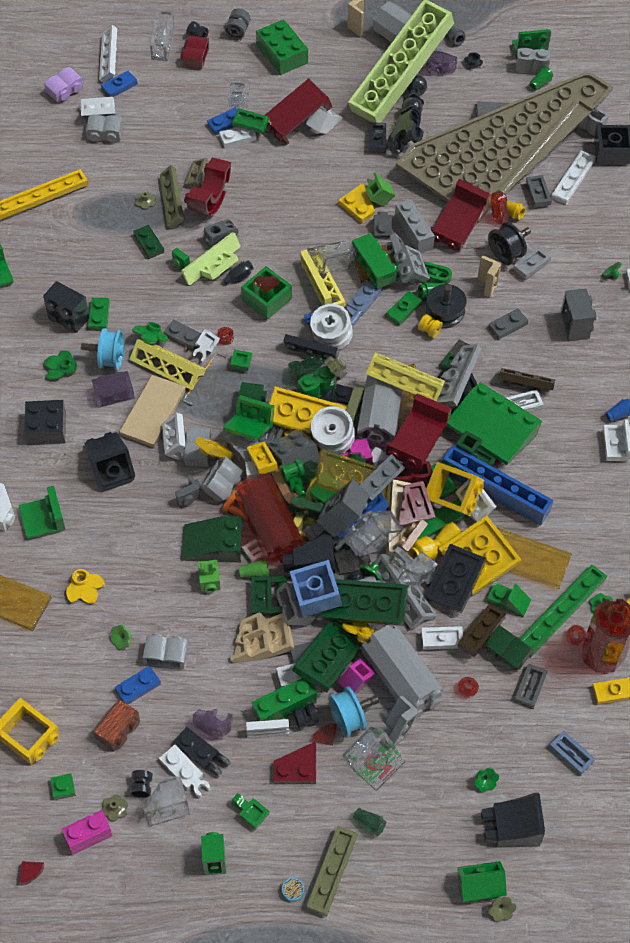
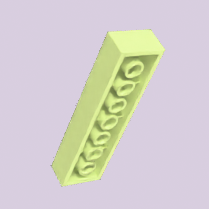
(401, 62)

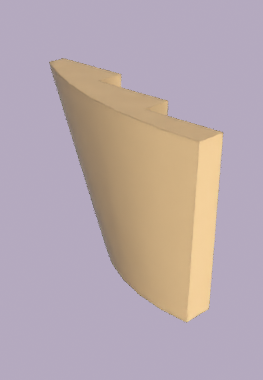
(262, 638)

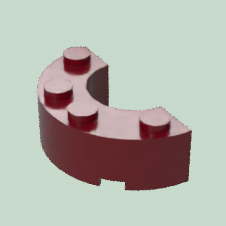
(210, 195)

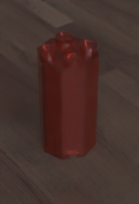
(268, 517)
(607, 636)

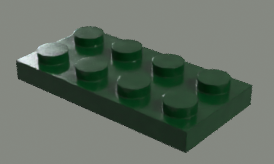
(369, 602)
(328, 656)

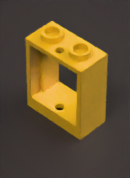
(437, 484)
(12, 717)

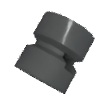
(237, 24)

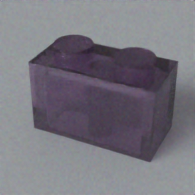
(113, 389)

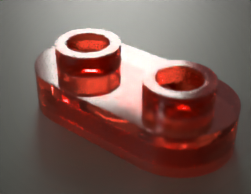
(499, 207)

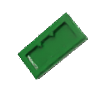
(250, 120)
(403, 308)

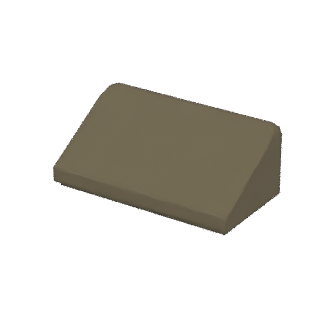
(196, 174)

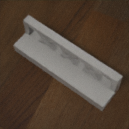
(415, 603)

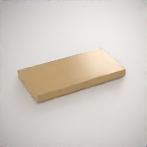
(151, 410)

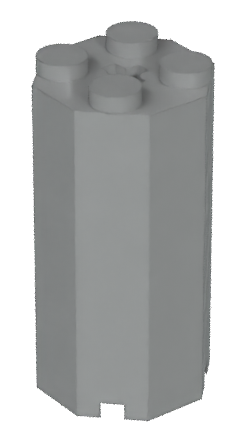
(391, 21)
(379, 412)
(402, 669)

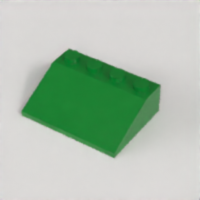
(497, 421)

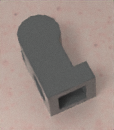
(218, 231)

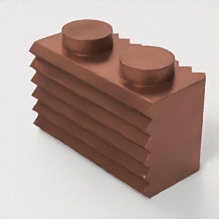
(117, 725)

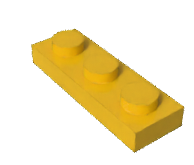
(213, 448)

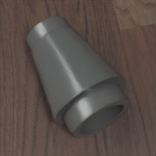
(456, 35)

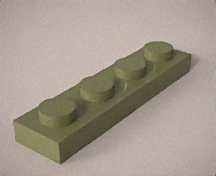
(171, 197)
(332, 871)

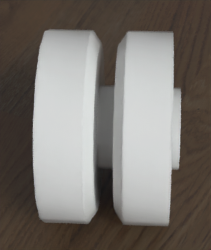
(332, 326)
(333, 429)

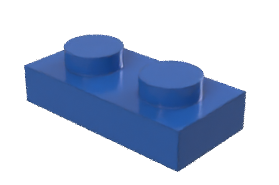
(222, 122)
(137, 685)

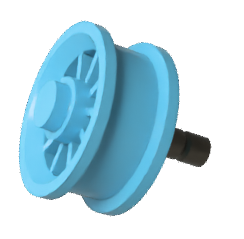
(109, 349)
(349, 711)

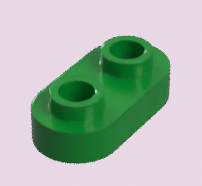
(437, 272)

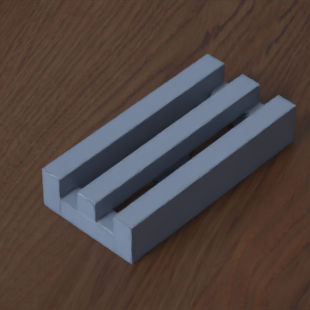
(580, 770)

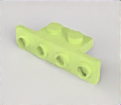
(213, 261)

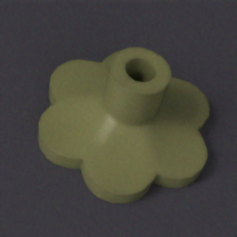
(145, 200)
(116, 811)
(502, 909)

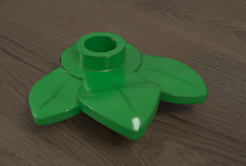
(150, 333)
(60, 365)

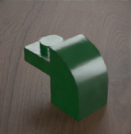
(472, 445)

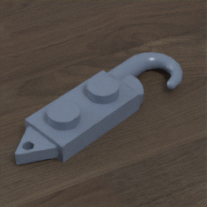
(362, 301)

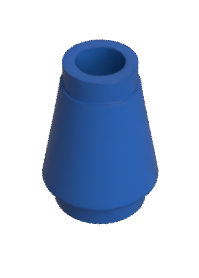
(619, 410)

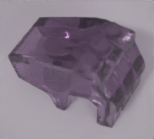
(441, 62)
(211, 724)

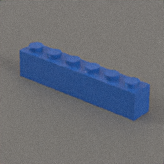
(501, 486)

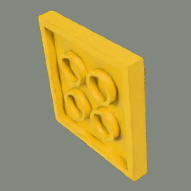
(487, 541)

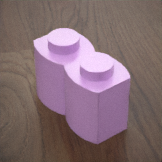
(63, 84)

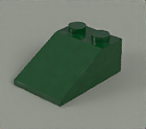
(213, 539)

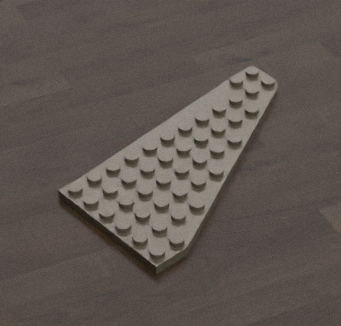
(504, 143)

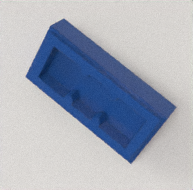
(119, 84)

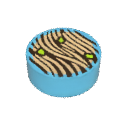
(293, 890)

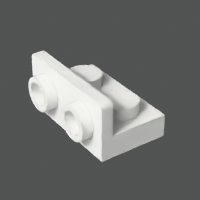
(97, 106)
(173, 436)
(484, 503)

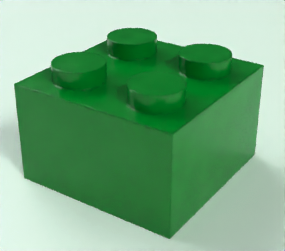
(270, 302)

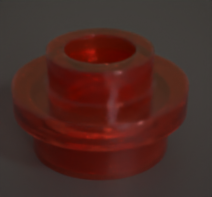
(465, 691)

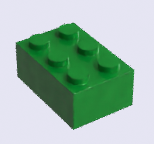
(282, 47)

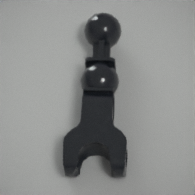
(409, 121)

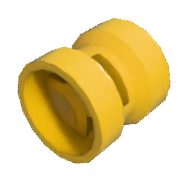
(430, 326)

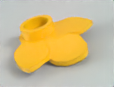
(84, 589)
(361, 629)

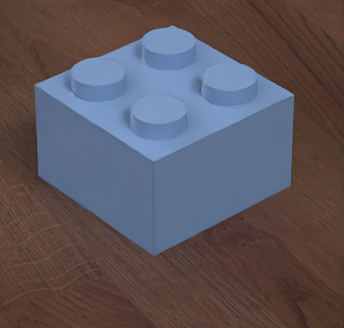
(316, 588)

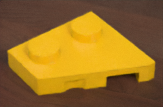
(358, 204)

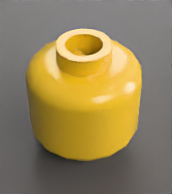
(426, 545)

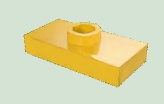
(612, 691)

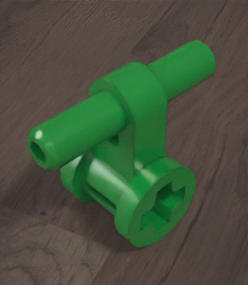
(292, 474)

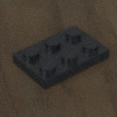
(455, 578)

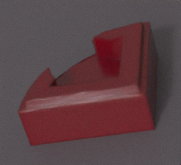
(30, 871)

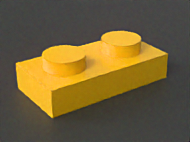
(262, 458)

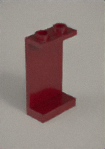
(296, 109)
(460, 215)
(419, 432)

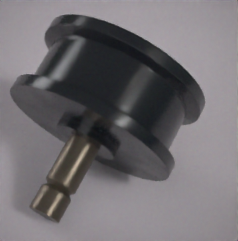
(508, 242)
(446, 304)

